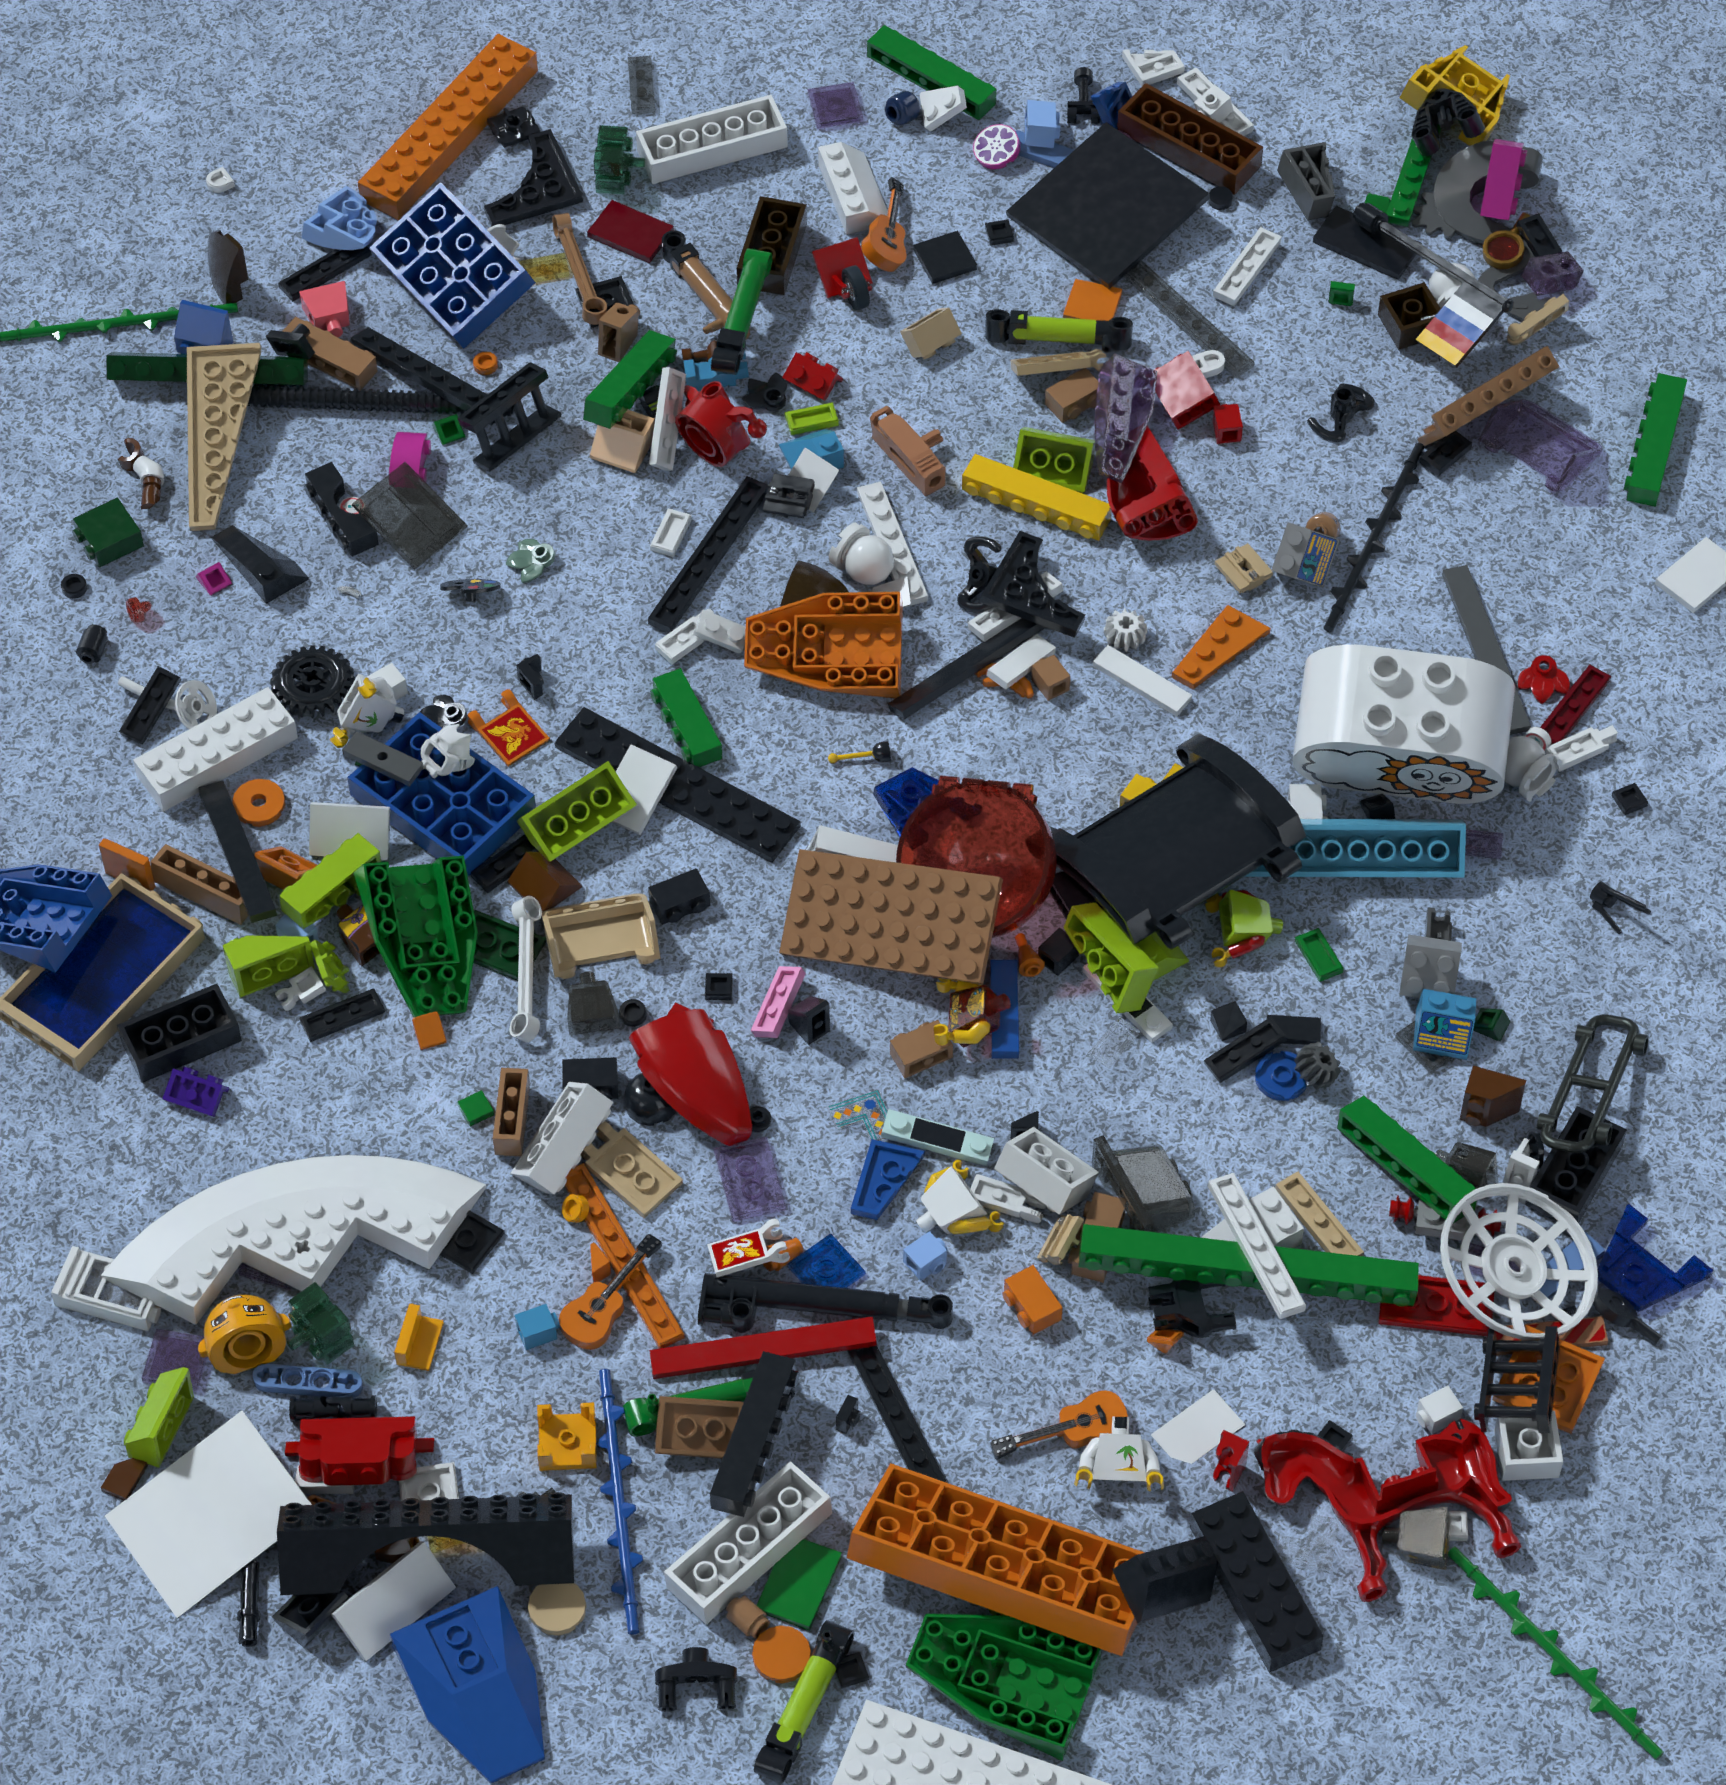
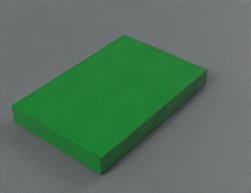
(799, 1583)

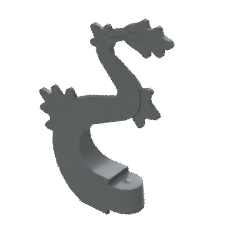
(1452, 212)

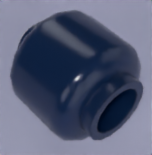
(902, 108)

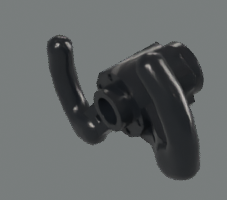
(1342, 409)
(979, 573)

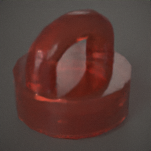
(136, 609)

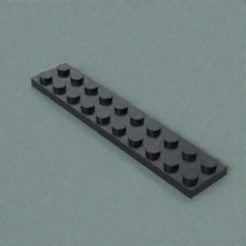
(691, 790)

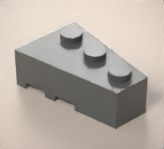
(1308, 179)

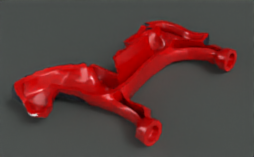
(1448, 1473)

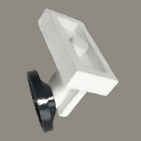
(1525, 1161)

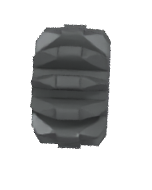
(1317, 1065)

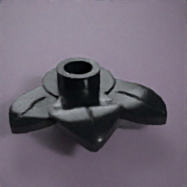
(762, 393)
(442, 711)

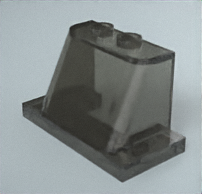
(1144, 1184)

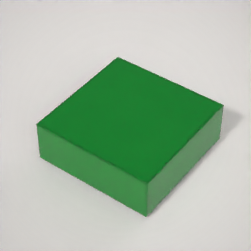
(1341, 293)
(475, 1108)

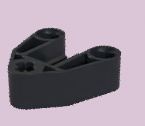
(1440, 109)

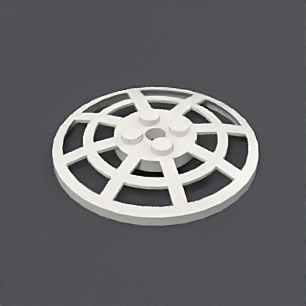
(1525, 1254)

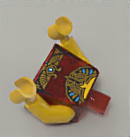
(972, 1012)

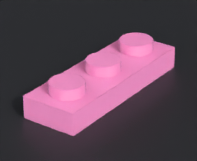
(778, 1002)

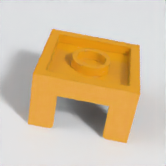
(567, 1439)

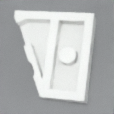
(941, 105)

